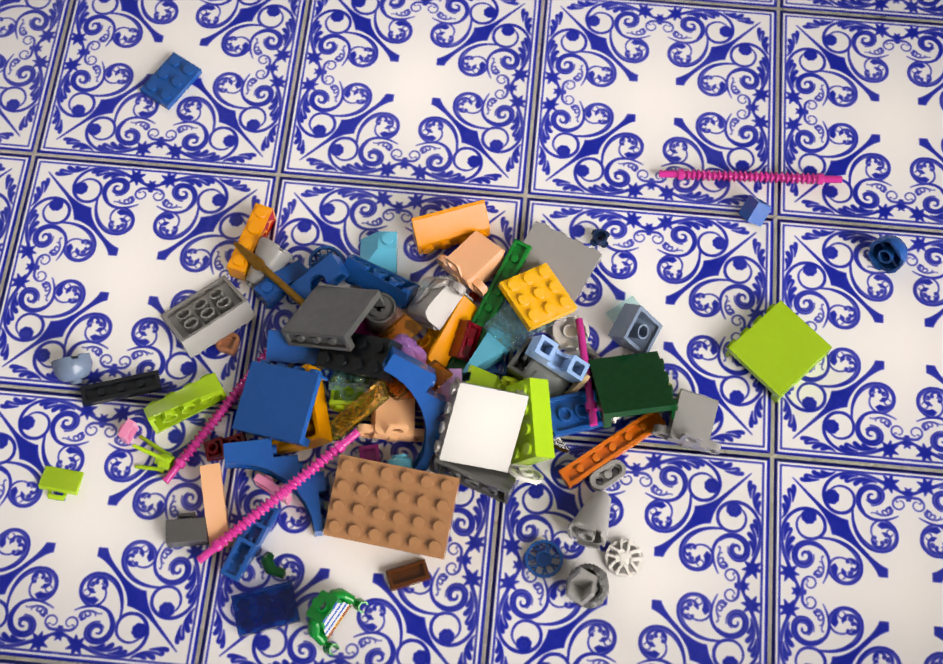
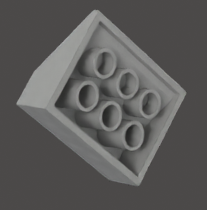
(208, 316)

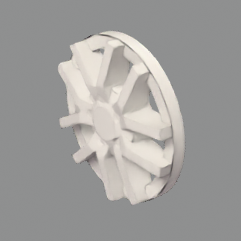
(623, 558)

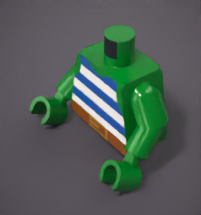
(326, 614)

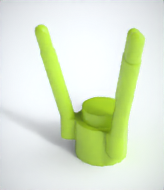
(163, 461)

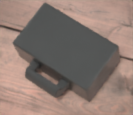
(186, 531)

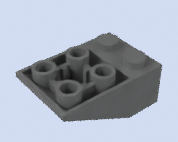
(525, 367)

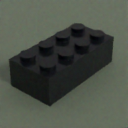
(362, 361)

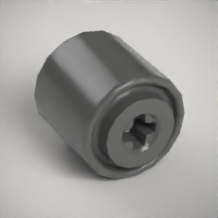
(376, 321)

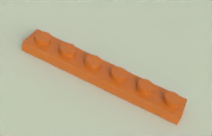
(610, 449)

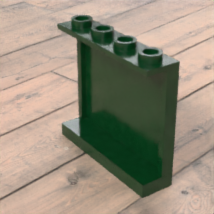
(631, 386)

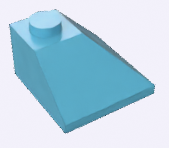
(381, 249)

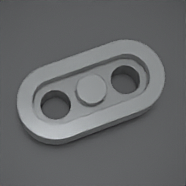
(607, 476)

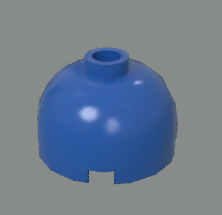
(888, 253)

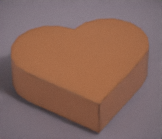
(228, 344)

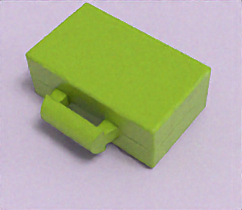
(60, 481)

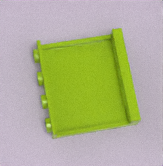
(779, 349)

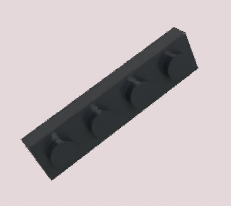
(121, 388)

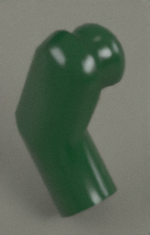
(269, 566)

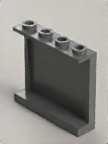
(330, 317)

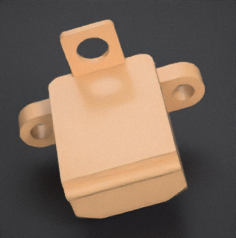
(473, 262)
(393, 422)

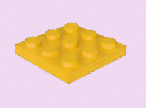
(537, 297)

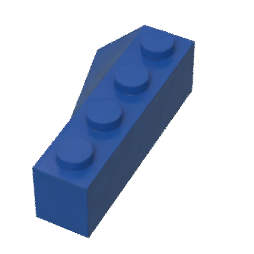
(374, 277)

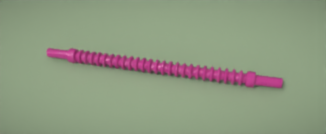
(819, 178)
(180, 462)
(218, 544)

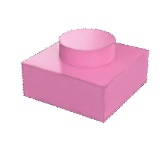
(128, 431)

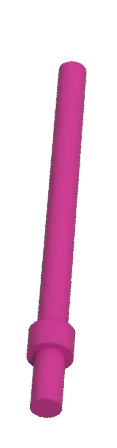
(591, 405)

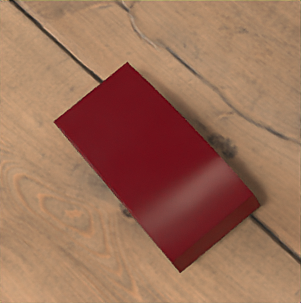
(214, 448)

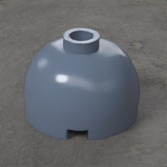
(72, 368)

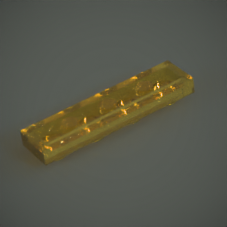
(359, 410)

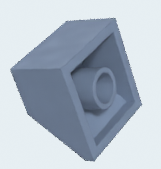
(635, 329)

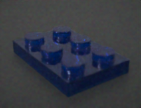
(265, 608)

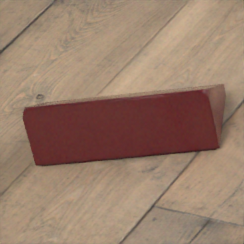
(465, 340)

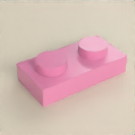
(266, 483)

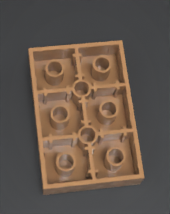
(392, 506)

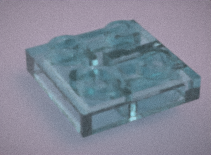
(508, 328)
(340, 381)

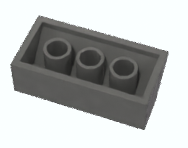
(489, 482)

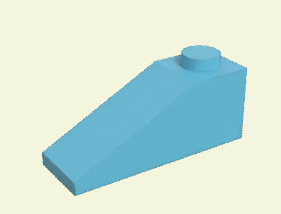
(486, 355)

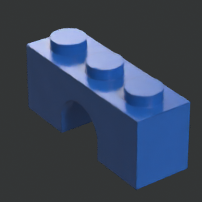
(330, 268)

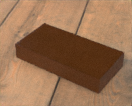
(408, 575)

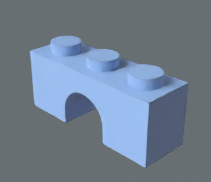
(546, 353)

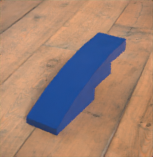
(248, 545)

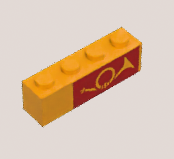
(258, 225)

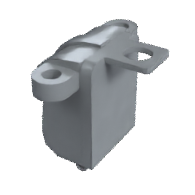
(436, 301)
(692, 423)

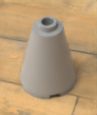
(273, 256)
(592, 521)

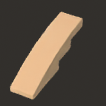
(214, 501)

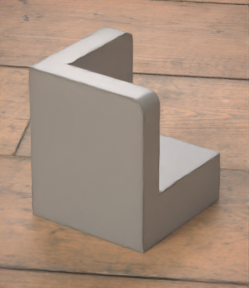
(581, 586)

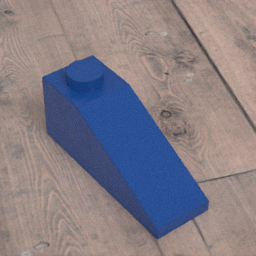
(270, 293)

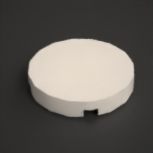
(565, 332)

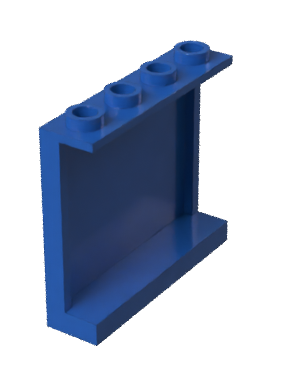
(278, 402)

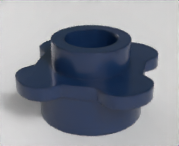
(596, 233)

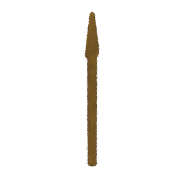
(259, 264)

